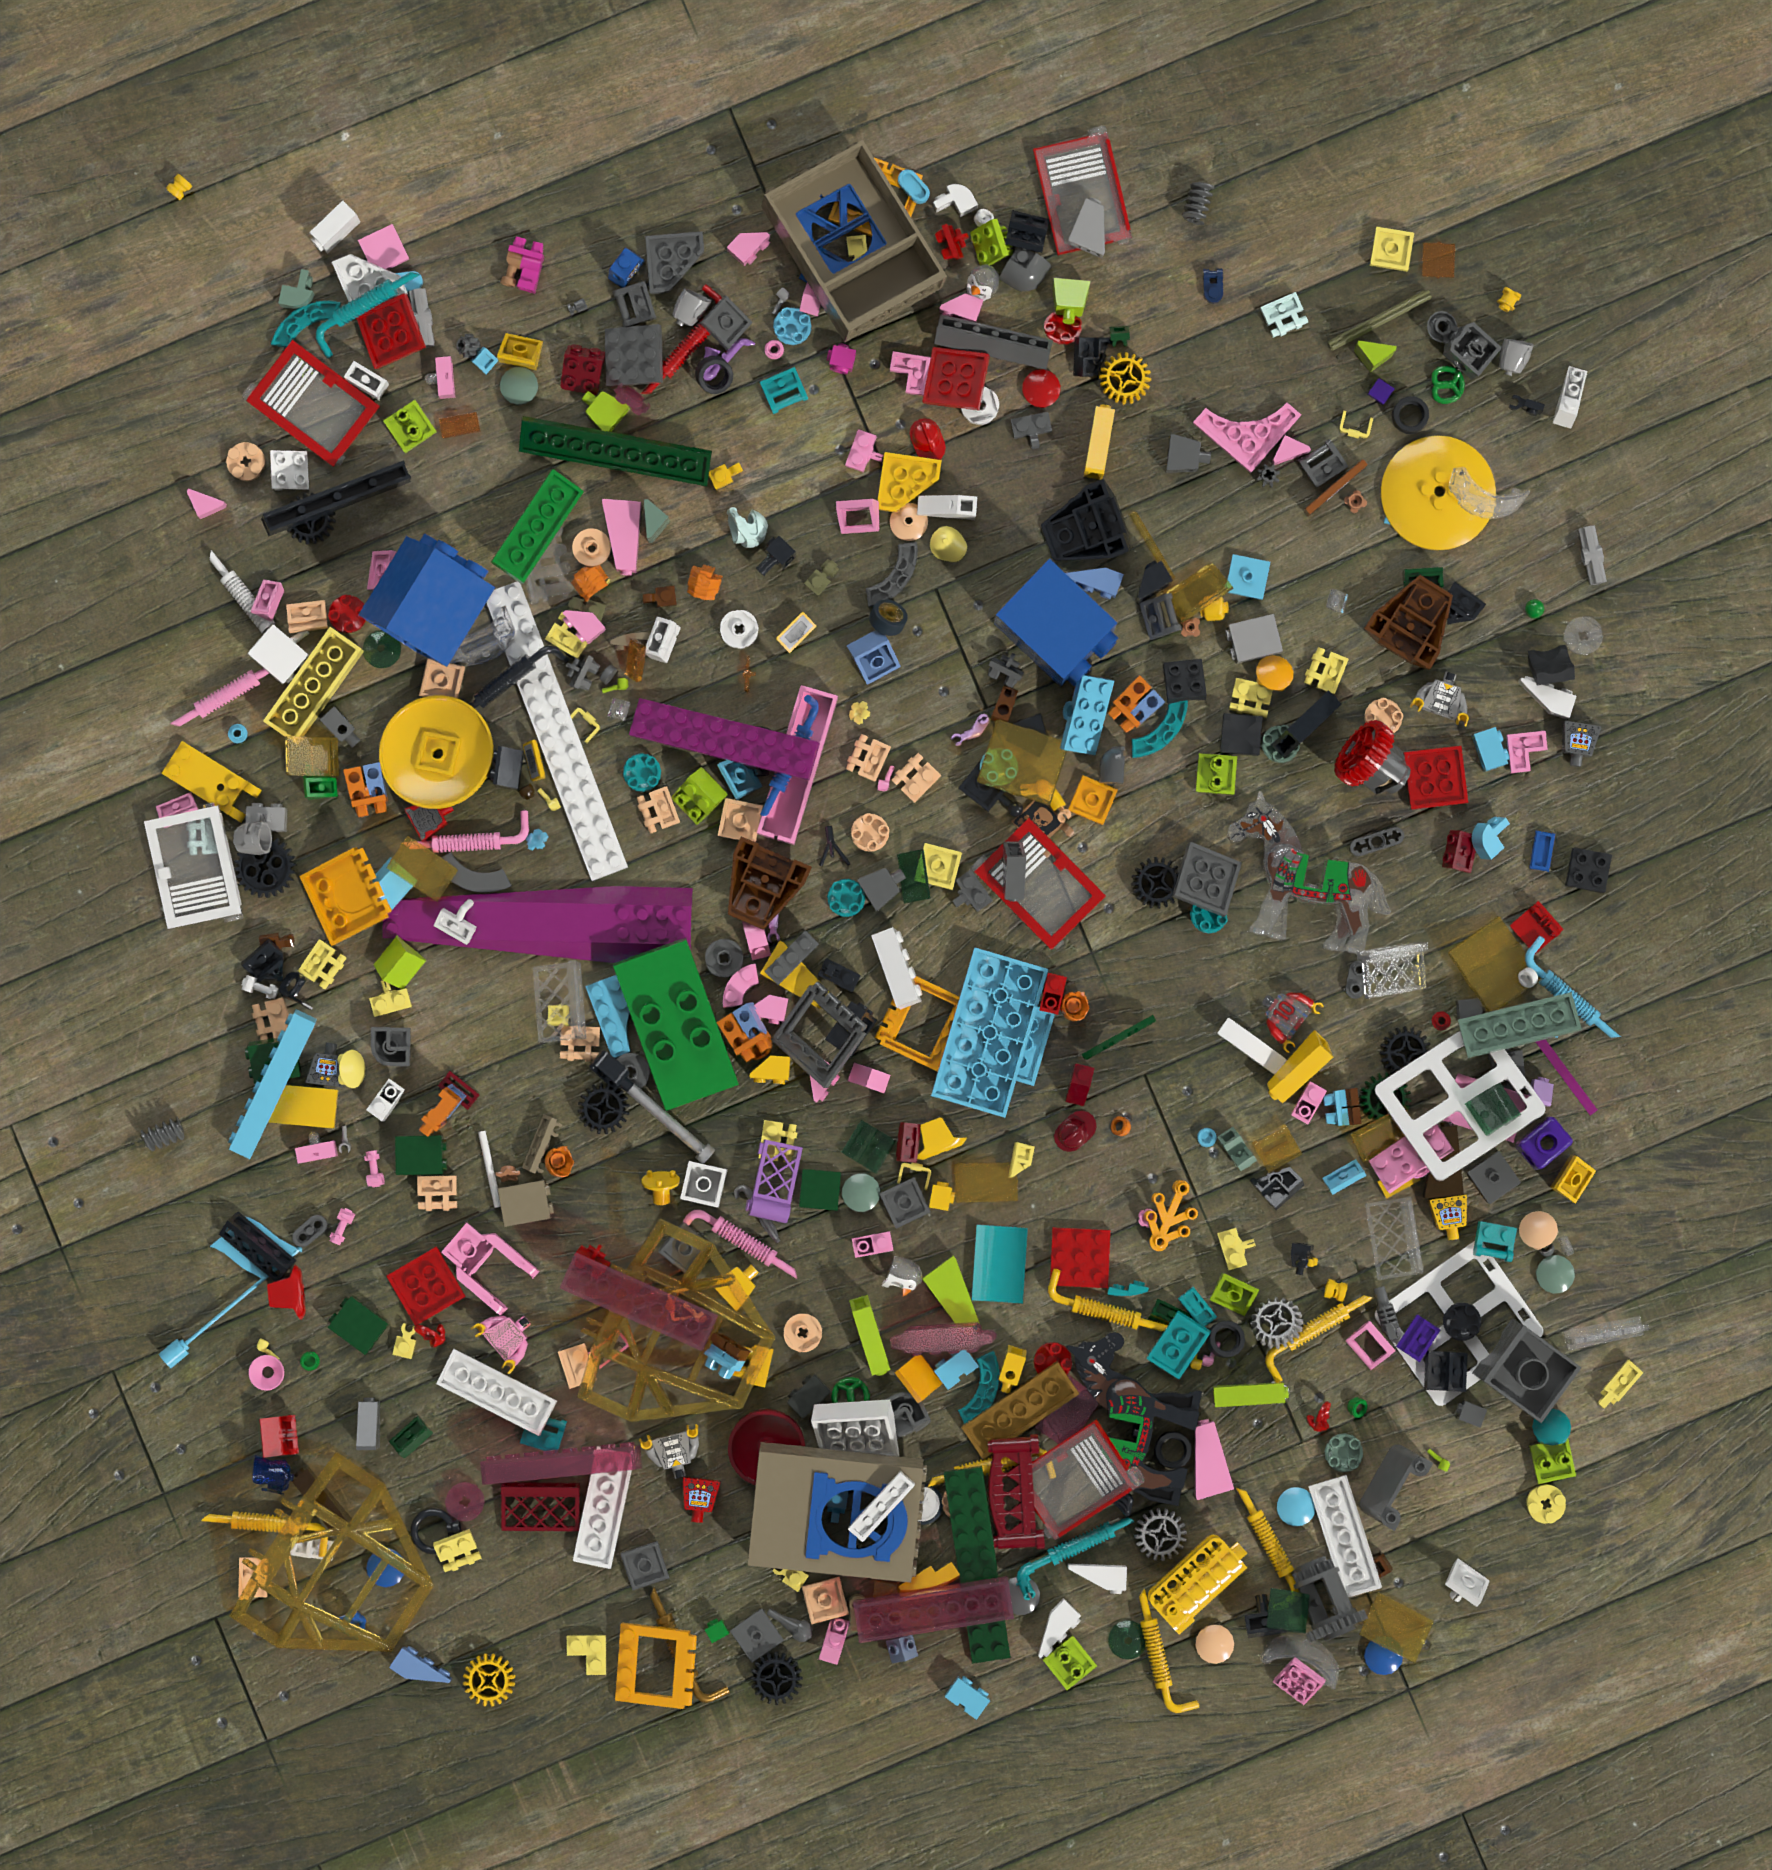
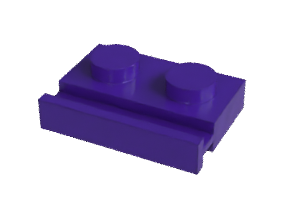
(1418, 1338)

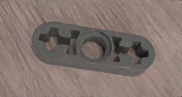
(1364, 851)

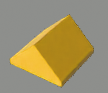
(520, 351)
(1573, 1178)

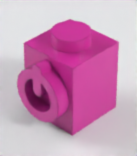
(841, 359)

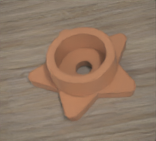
(508, 1173)

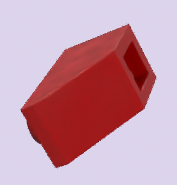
(1052, 993)

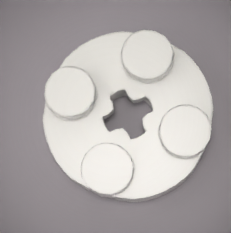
(989, 410)
(737, 618)

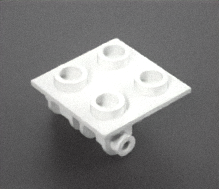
(289, 470)

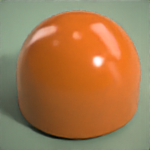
(1125, 1129)

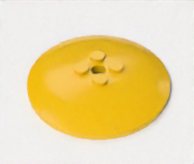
(1410, 496)
(430, 726)

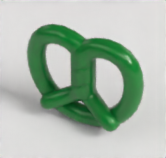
(1447, 384)
(850, 1389)

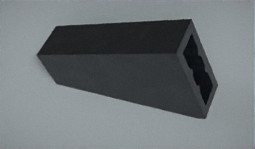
(1306, 724)

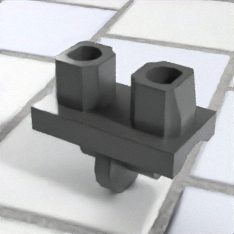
(1013, 674)
(578, 680)

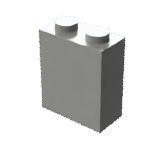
(1254, 639)

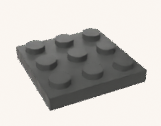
(633, 355)
(1206, 879)

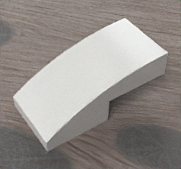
(309, 1549)

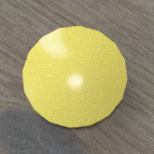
(351, 1069)

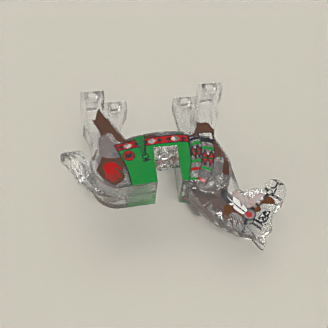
(1342, 884)

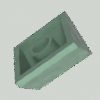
(655, 520)

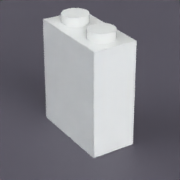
(334, 227)
(278, 654)

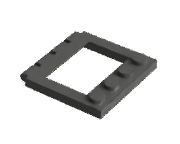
(806, 1056)

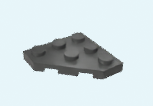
(671, 258)

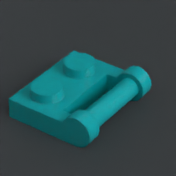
(782, 384)
(1497, 1235)
(547, 1439)

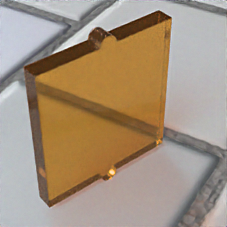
(1438, 260)

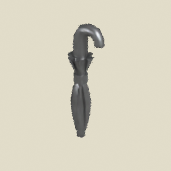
(768, 1225)

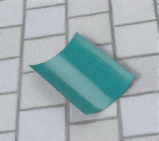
(999, 1264)

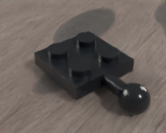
(986, 795)

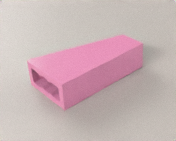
(624, 529)
(1210, 1466)

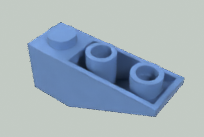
(1099, 580)
(414, 1667)

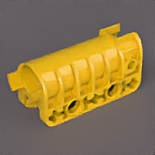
(1201, 1583)

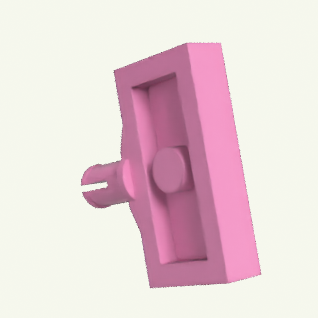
(862, 451)

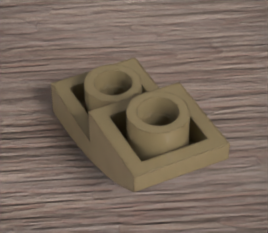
(622, 642)

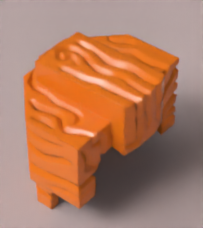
(589, 581)
(704, 582)

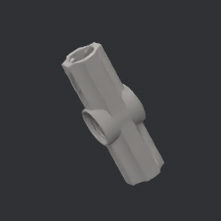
(423, 315)
(1592, 555)

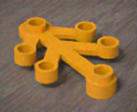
(1168, 1218)

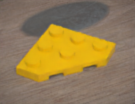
(905, 479)

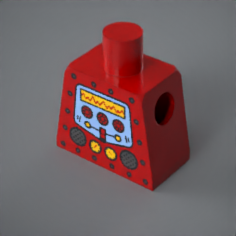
(699, 1496)

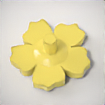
(859, 712)

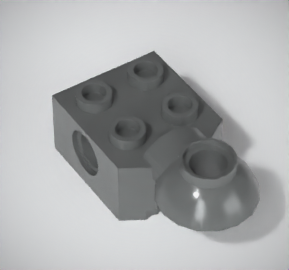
(1465, 346)

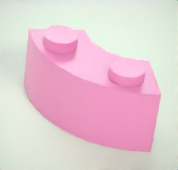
(738, 985)

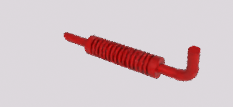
(687, 346)

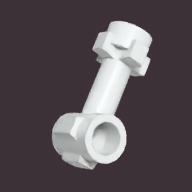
(250, 984)

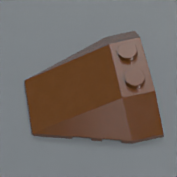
(1413, 622)
(762, 883)

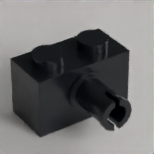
(777, 553)
(1257, 1623)

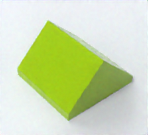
(1373, 354)
(399, 963)
(1234, 1294)

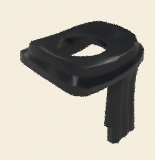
(291, 995)

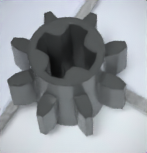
(468, 346)
(1266, 481)

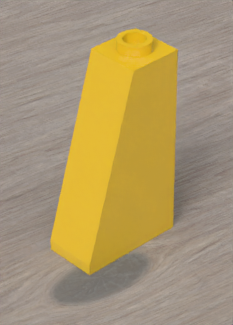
(1099, 442)
(797, 980)
(1300, 1067)

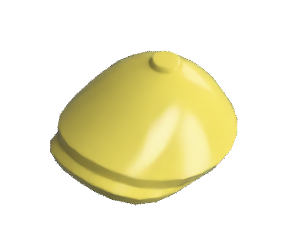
(948, 544)

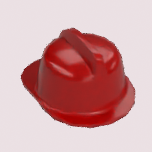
(927, 439)

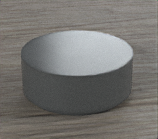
(608, 674)

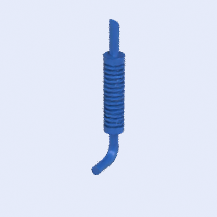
(780, 780)

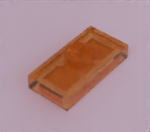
(459, 425)
(635, 660)

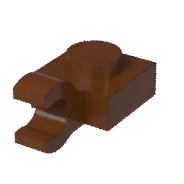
(664, 597)
(285, 941)

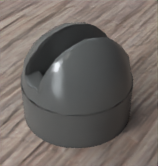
(1547, 1253)

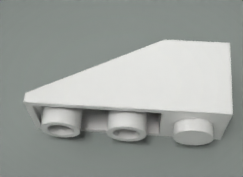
(1570, 397)
(948, 506)
(1551, 700)
(1059, 1621)

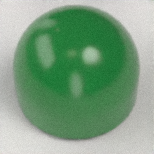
(1534, 608)
(1352, 1405)

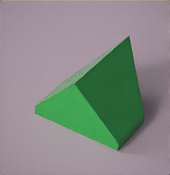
(319, 787)

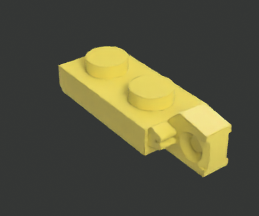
(1619, 1384)

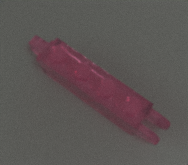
(943, 1338)

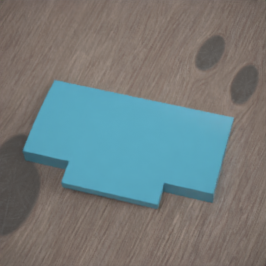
(994, 1034)

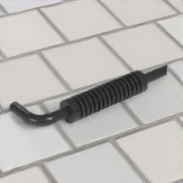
(513, 674)

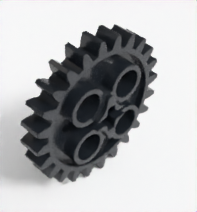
(281, 874)

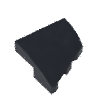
(1089, 355)
(1278, 1186)

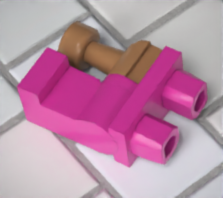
(528, 261)

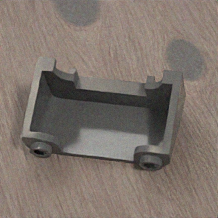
(1388, 1481)

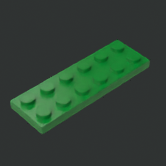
(537, 526)

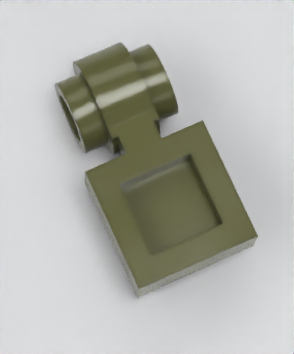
(818, 581)
(596, 608)

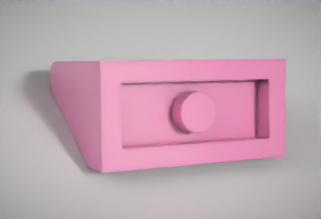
(854, 505)
(1378, 1337)

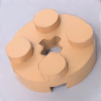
(254, 467)
(800, 1343)

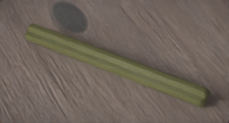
(1379, 320)

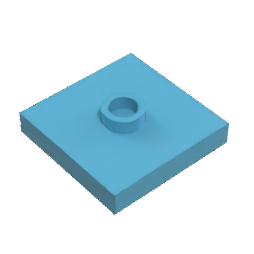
(1248, 576)

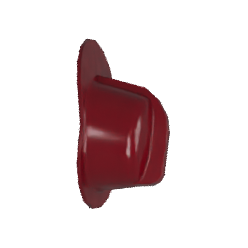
(1075, 1131)

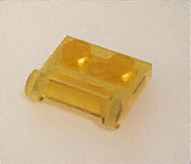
(1280, 1154)

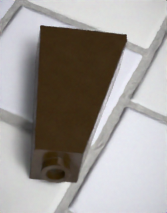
(1453, 1184)
(304, 1480)

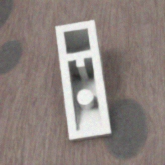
(1106, 1576)

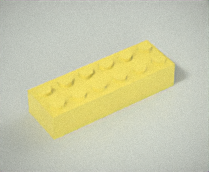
(314, 685)

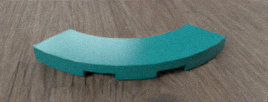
(301, 319)
(1163, 733)
(987, 1387)

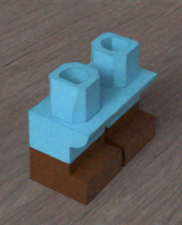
(1341, 1099)
(726, 1353)

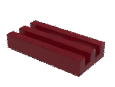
(471, 1100)

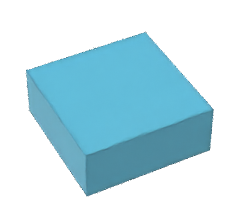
(484, 360)

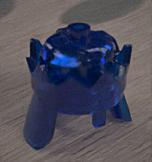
(273, 1473)

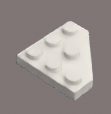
(361, 276)

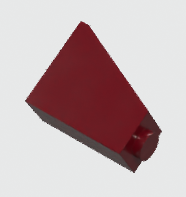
(1079, 1084)

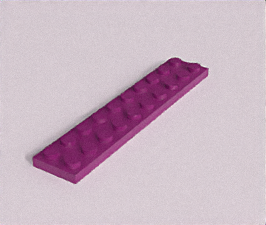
(724, 739)

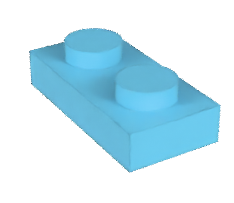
(1344, 1176)

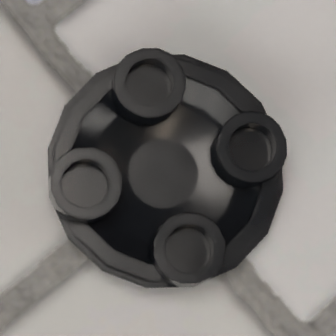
(1462, 1321)

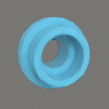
(242, 737)

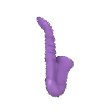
(712, 371)

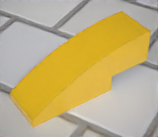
(930, 1579)

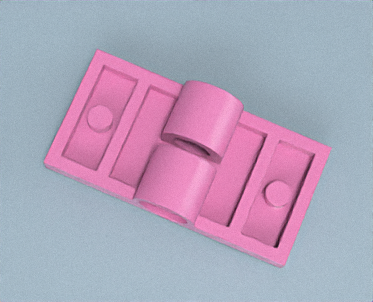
(1402, 1163)

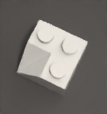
(703, 1184)

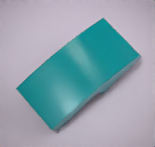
(1133, 1289)

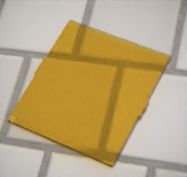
(1022, 762)
(1491, 964)

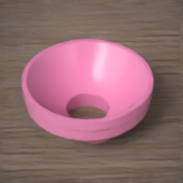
(257, 1377)

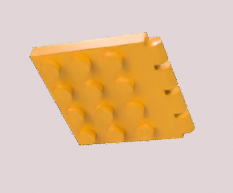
(345, 895)

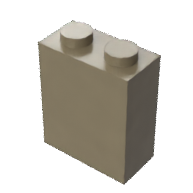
(525, 1203)

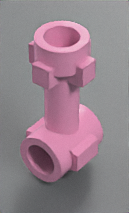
(375, 1179)
(345, 1216)

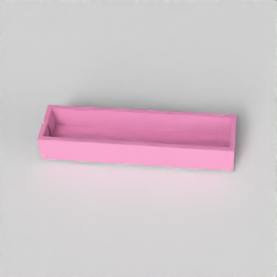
(789, 806)

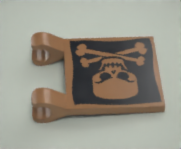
(1045, 819)

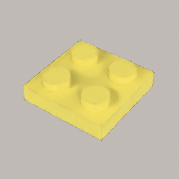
(1392, 249)
(941, 865)

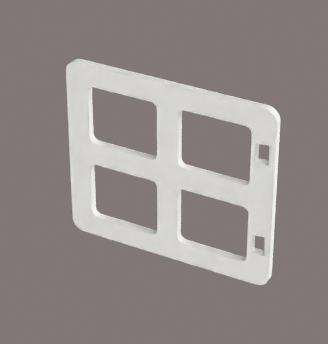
(1457, 1097)
(1432, 1283)

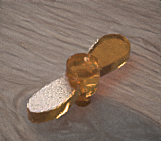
(747, 674)

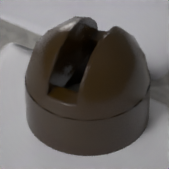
(527, 792)

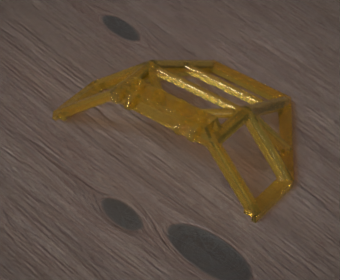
(649, 1375)
(356, 1529)

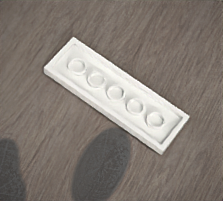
(496, 1392)
(602, 1518)
(1345, 1535)

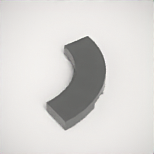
(899, 576)
(477, 881)

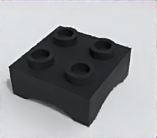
(1551, 665)
(1184, 680)
(1241, 734)
(1588, 870)

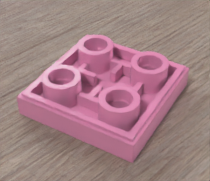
(384, 248)
(1299, 1680)

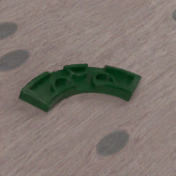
(1119, 1037)

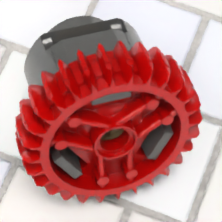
(1372, 760)

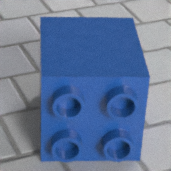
(428, 598)
(1057, 625)

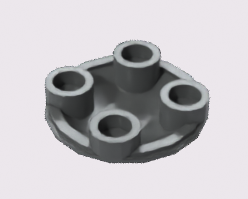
(1019, 1604)

